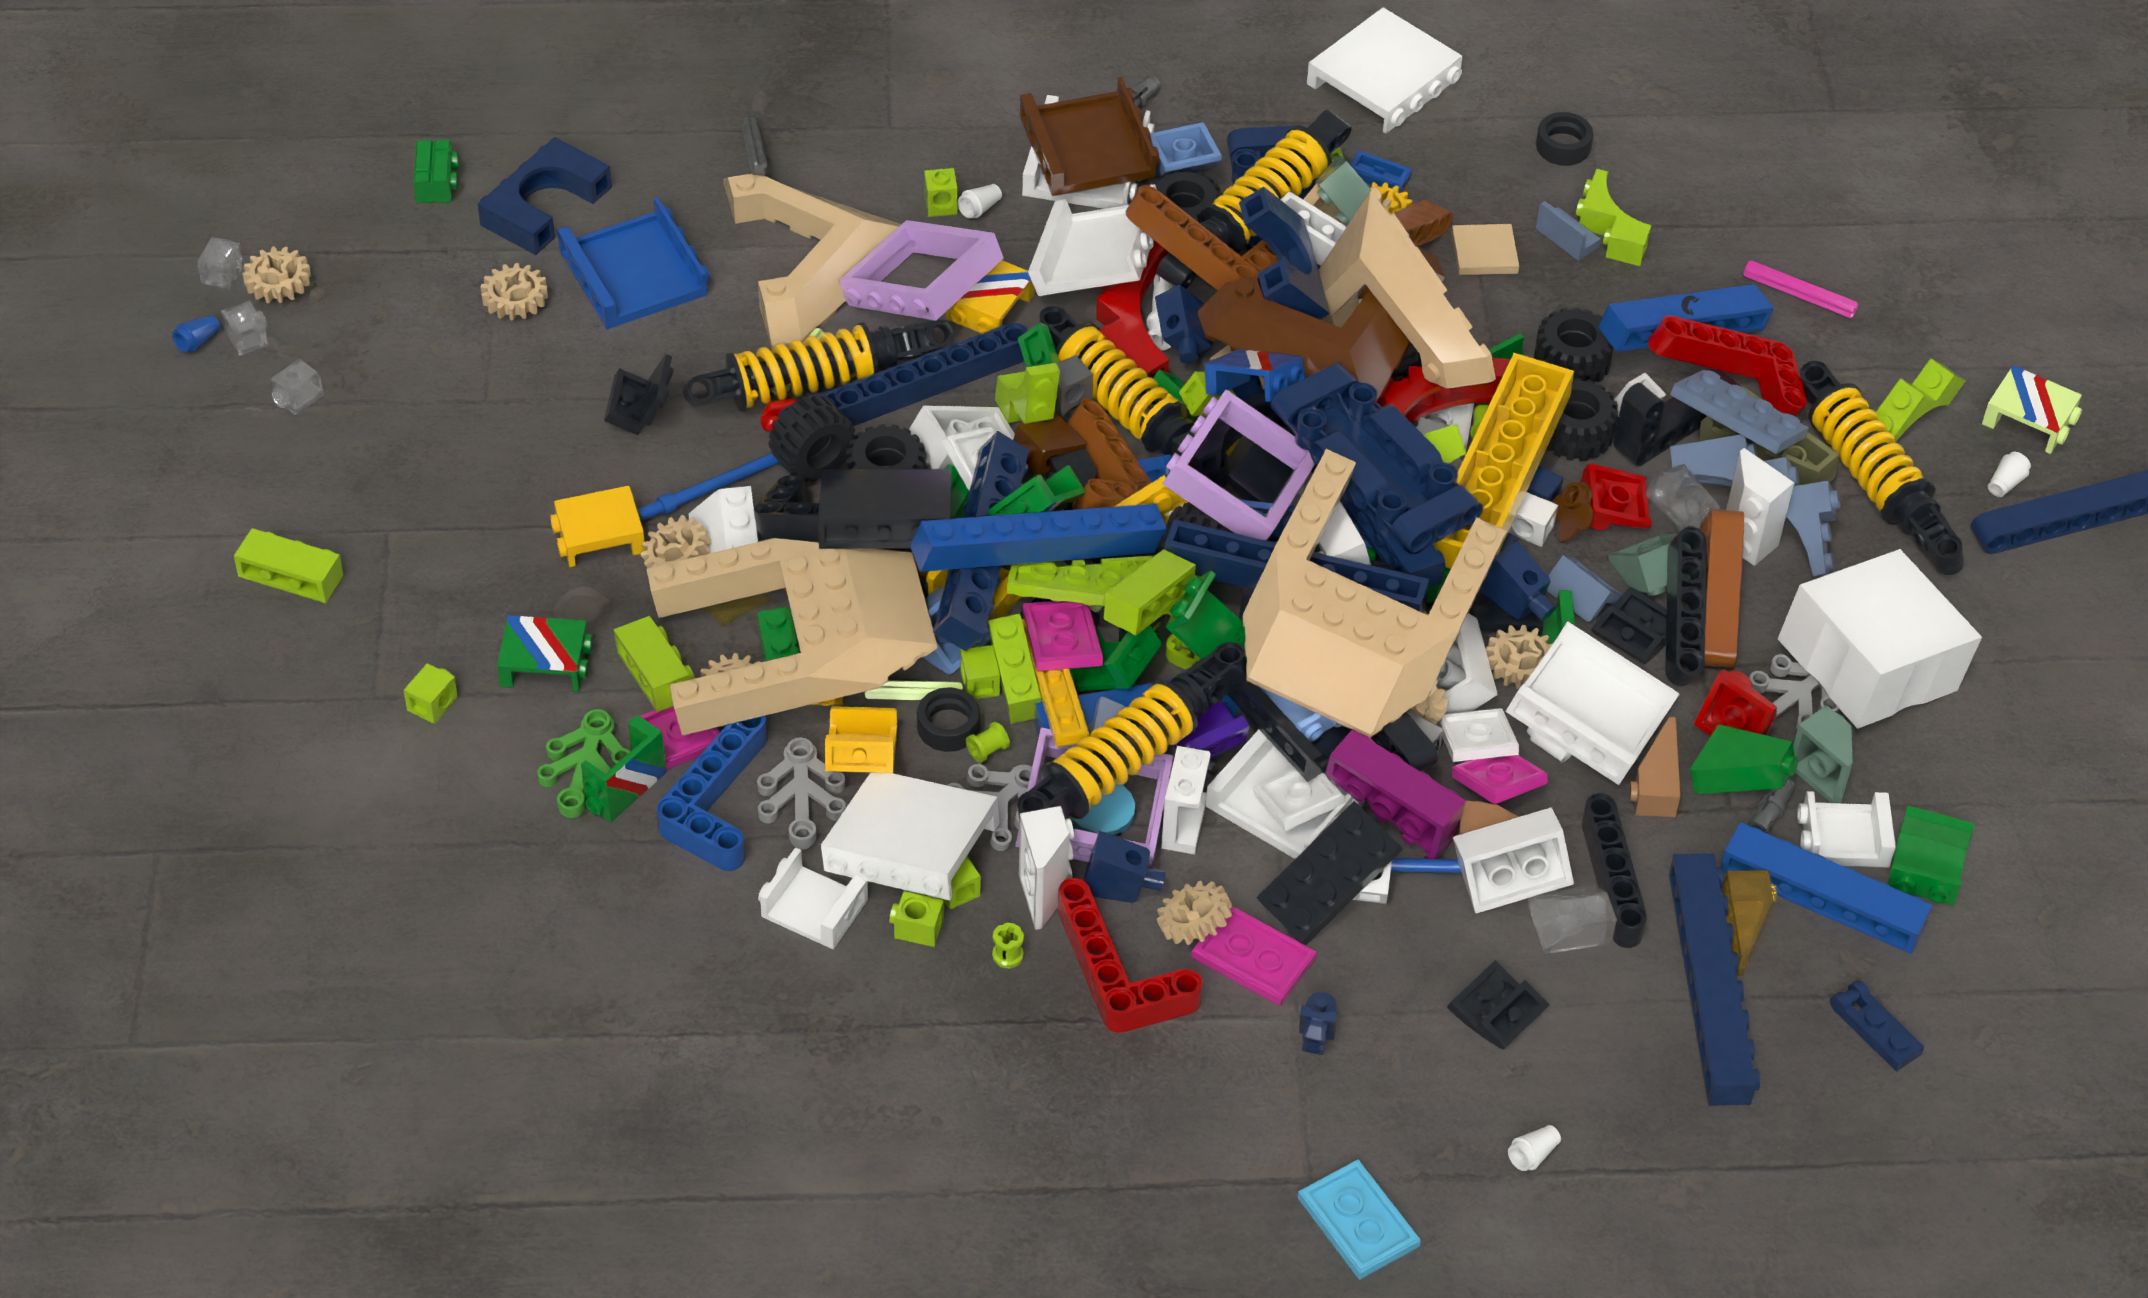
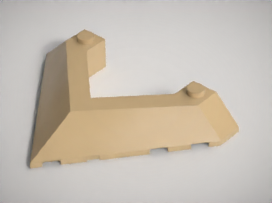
(1381, 256)
(812, 291)

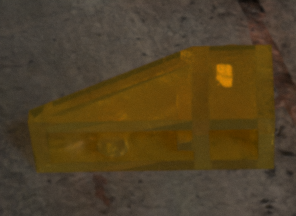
(1749, 906)

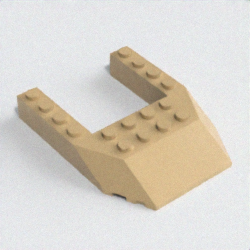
(851, 610)
(1340, 642)

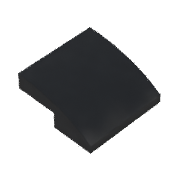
(1634, 625)
(1498, 1006)

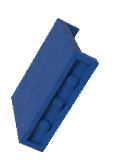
(635, 267)

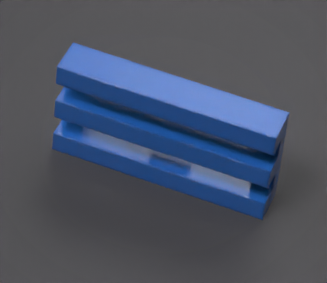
(1379, 170)

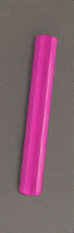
(1800, 289)

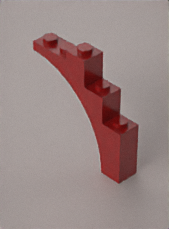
(1123, 325)
(1419, 397)

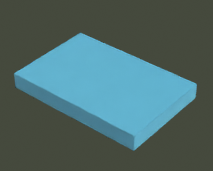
(1359, 1219)

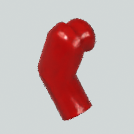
(772, 412)

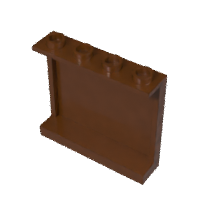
(1089, 140)

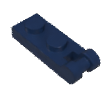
(1876, 1026)

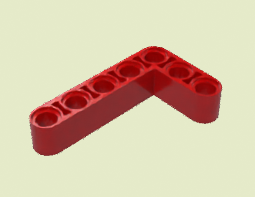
(1735, 353)
(1097, 969)

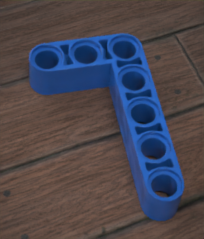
(684, 808)

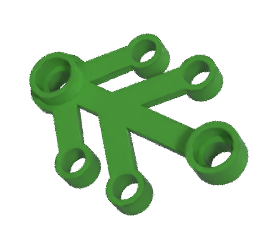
(592, 738)

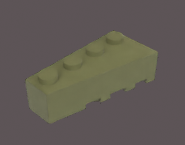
(1812, 457)

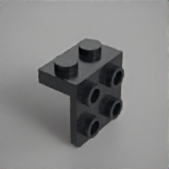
(635, 399)

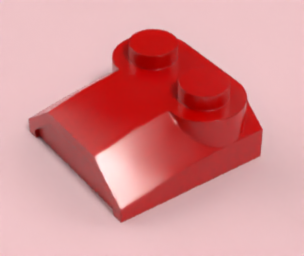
(1616, 497)
(1735, 705)

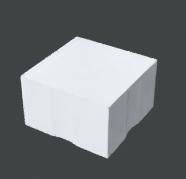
(1879, 637)

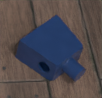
(1180, 323)
(1518, 584)
(1120, 869)

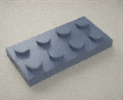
(1740, 411)

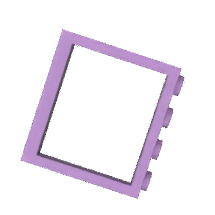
(975, 254)
(1217, 501)
(1083, 840)

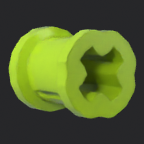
(987, 742)
(1013, 947)

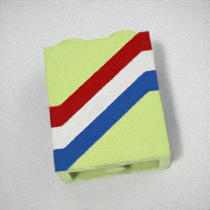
(2035, 404)

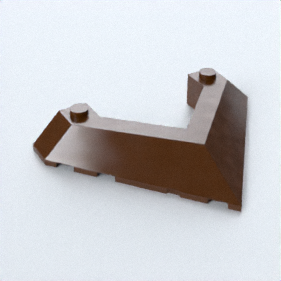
(1366, 344)

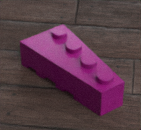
(1397, 793)

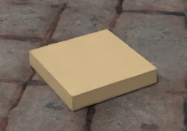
(1485, 249)

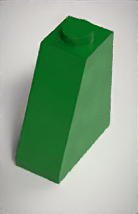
(1742, 762)

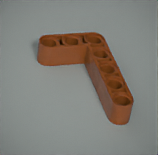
(1423, 224)
(1193, 242)
(1115, 463)
(1723, 582)

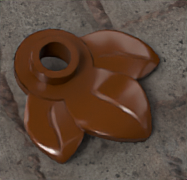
(1573, 510)

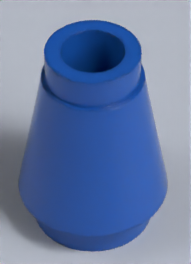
(194, 333)

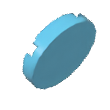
(1111, 815)

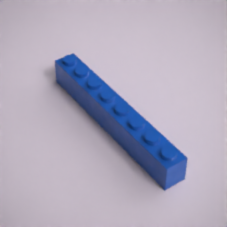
(1037, 537)

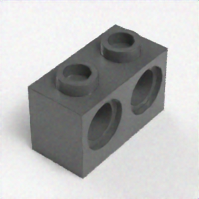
(1073, 386)

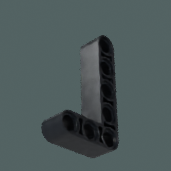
(1651, 426)
(786, 512)

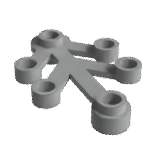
(1794, 690)
(1013, 787)
(801, 788)

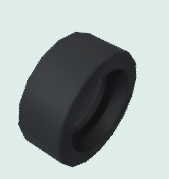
(1564, 124)
(947, 699)

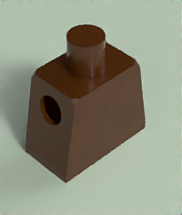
(1047, 440)

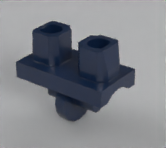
(1318, 1022)

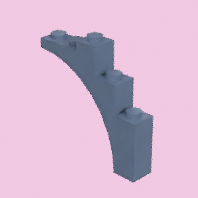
(1809, 505)

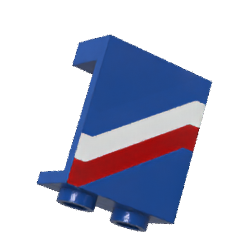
(1238, 365)

